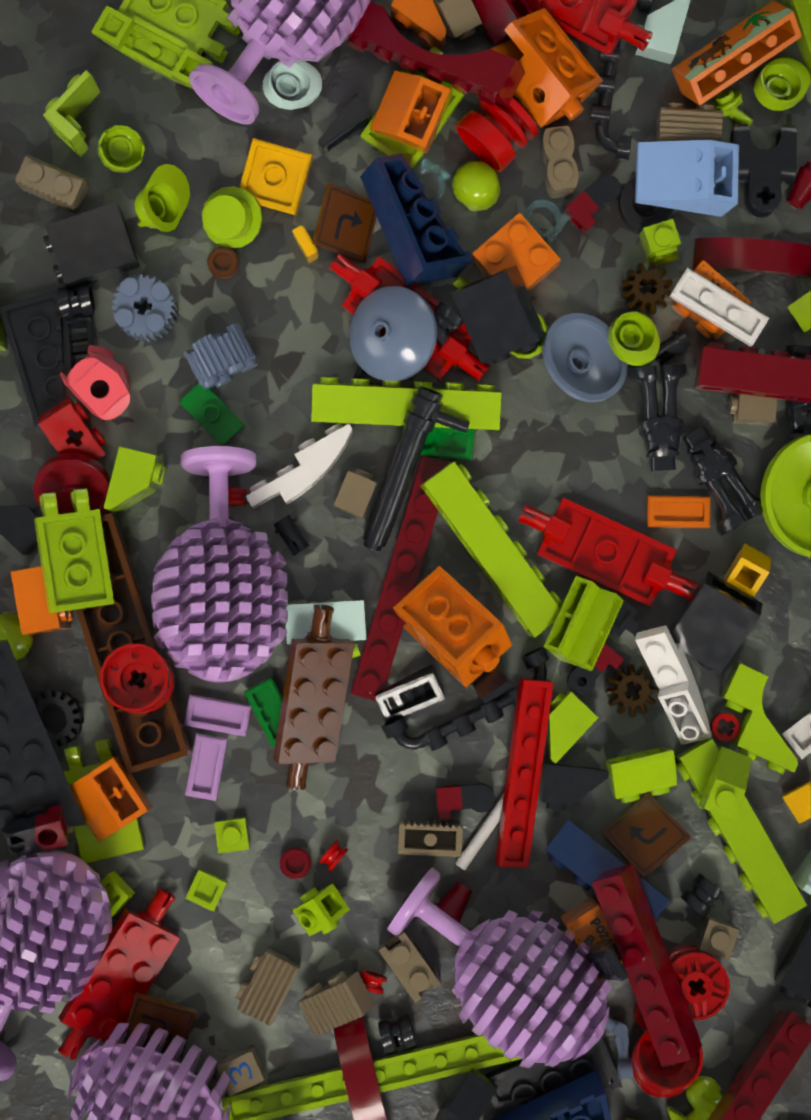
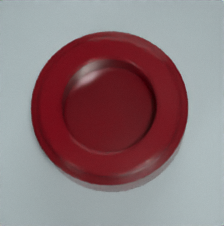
(295, 863)

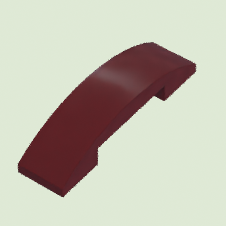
(754, 255)
(359, 1071)

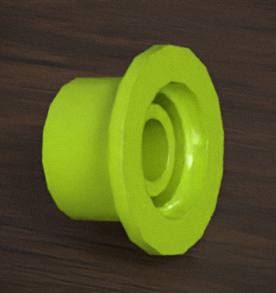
(232, 217)

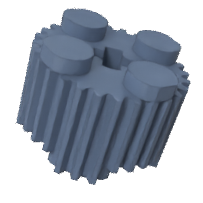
(135, 293)
(220, 356)

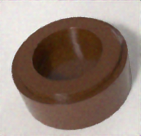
(223, 263)

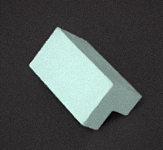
(346, 623)

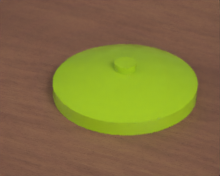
(788, 495)

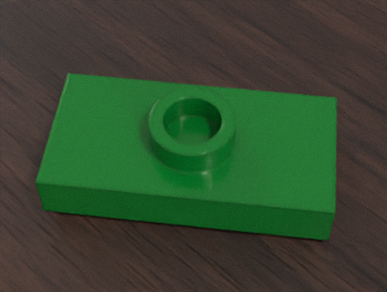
(212, 414)
(450, 444)
(266, 704)

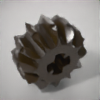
(644, 278)
(642, 691)

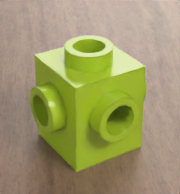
(320, 910)

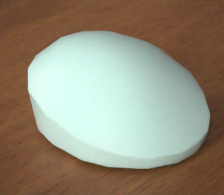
(292, 86)

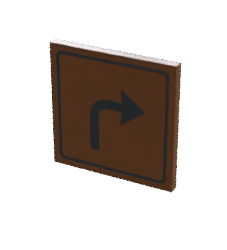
(345, 223)
(646, 835)
(160, 1014)

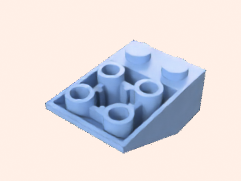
(688, 175)

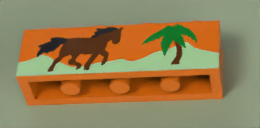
(737, 52)

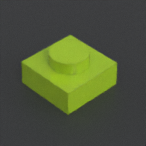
(232, 835)
(206, 890)
(117, 891)

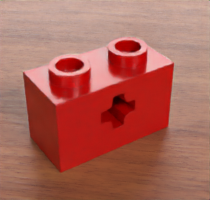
(67, 416)

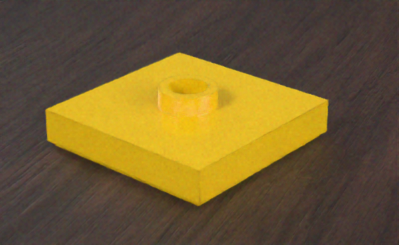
(276, 175)

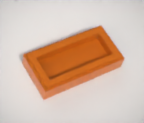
(678, 512)

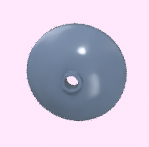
(408, 336)
(582, 343)

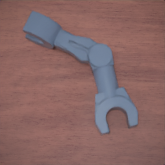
(621, 1040)

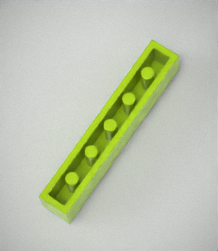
(387, 403)
(492, 548)
(744, 841)

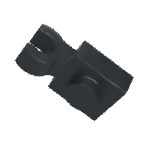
(626, 621)

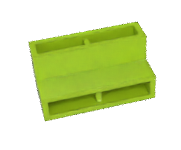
(583, 624)

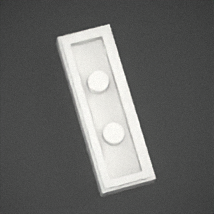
(719, 307)

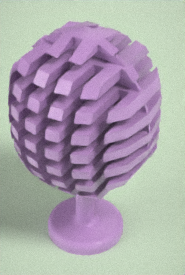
(274, 30)
(218, 585)
(50, 934)
(519, 981)
(142, 1082)

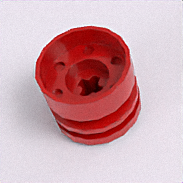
(494, 130)
(119, 675)
(696, 965)
(662, 1082)

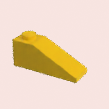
(748, 570)

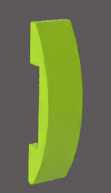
(146, 47)

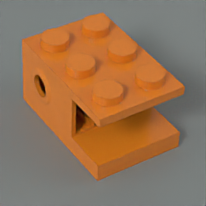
(554, 69)
(453, 626)

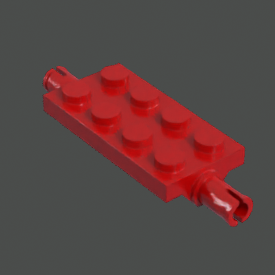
(596, 21)
(382, 275)
(607, 552)
(127, 966)

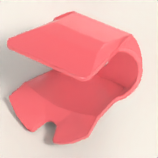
(103, 367)

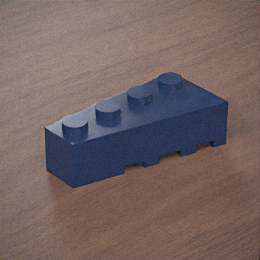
(411, 223)
(589, 859)
(573, 1101)

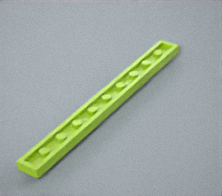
(392, 1073)

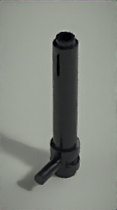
(418, 424)

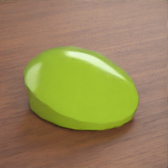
(782, 84)
(634, 339)

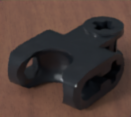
(765, 169)

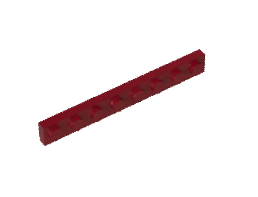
(399, 582)

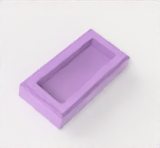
(217, 715)
(206, 766)

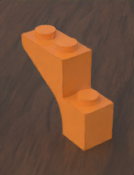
(421, 18)

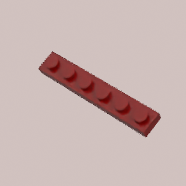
(524, 773)

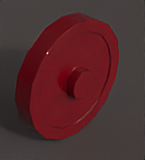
(72, 472)

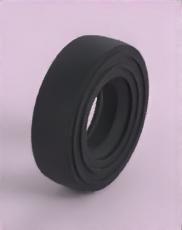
(632, 216)

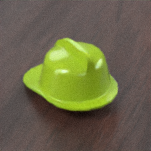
(163, 199)

